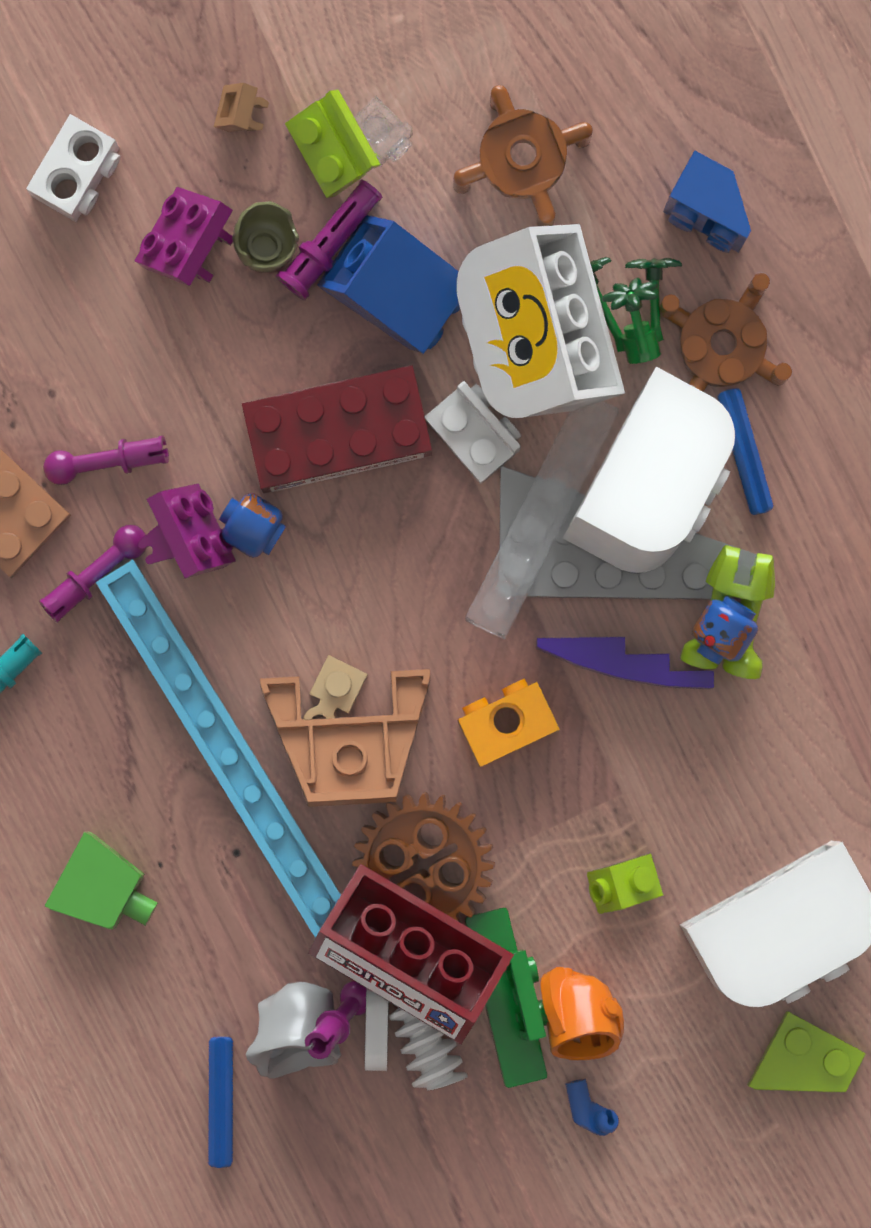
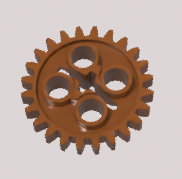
(404, 830)

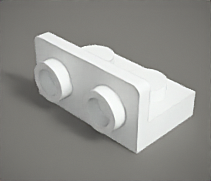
(474, 431)

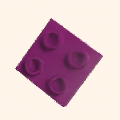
(184, 236)
(186, 532)

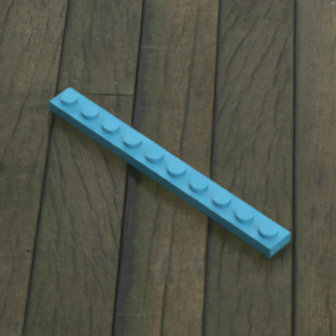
(221, 743)

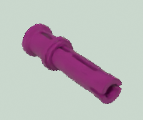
(317, 255)

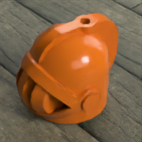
(581, 1009)

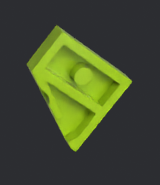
(805, 1059)

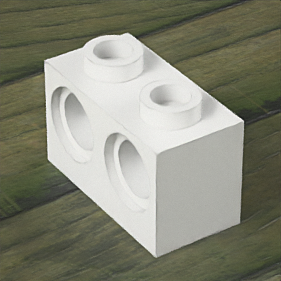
(62, 164)

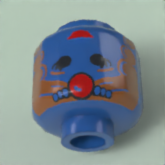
(252, 525)
(725, 630)

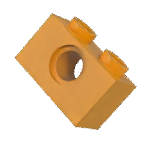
(534, 722)

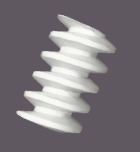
(429, 1052)

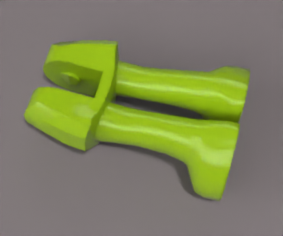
(760, 588)

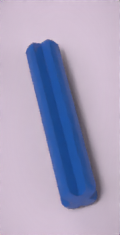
(747, 454)
(220, 1102)

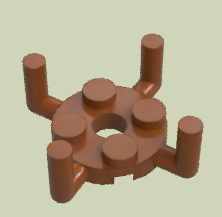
(522, 180)
(729, 317)

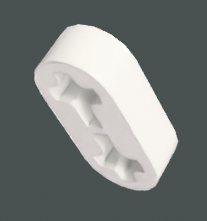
(376, 1032)

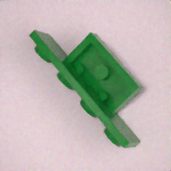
(513, 1007)

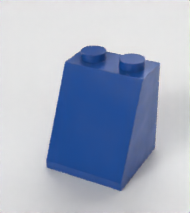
(394, 283)

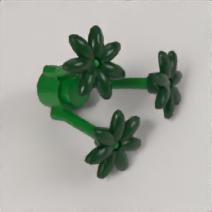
(640, 339)

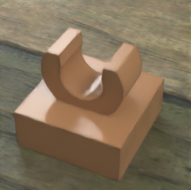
(237, 107)

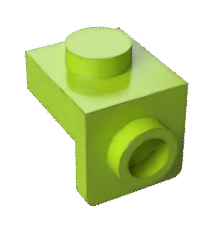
(624, 884)

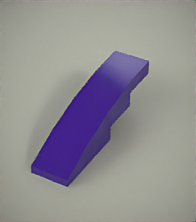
(608, 658)

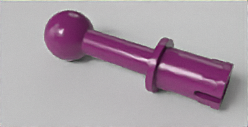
(62, 467)
(77, 587)
(333, 1025)

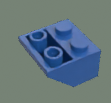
(710, 203)

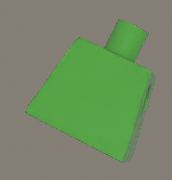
(100, 886)

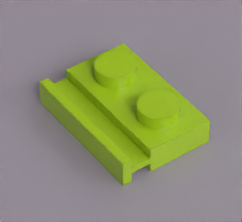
(332, 143)

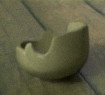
(265, 237)

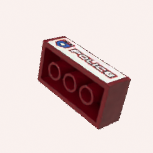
(337, 429)
(410, 954)

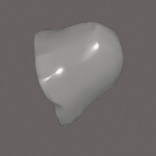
(282, 1030)

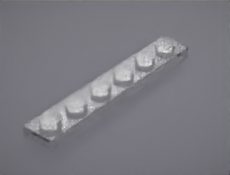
(541, 518)

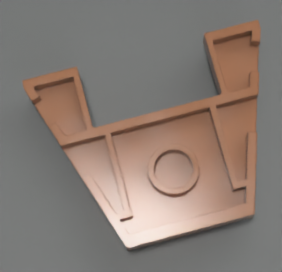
(349, 756)

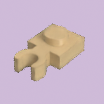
(336, 688)

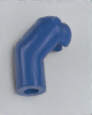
(588, 1113)

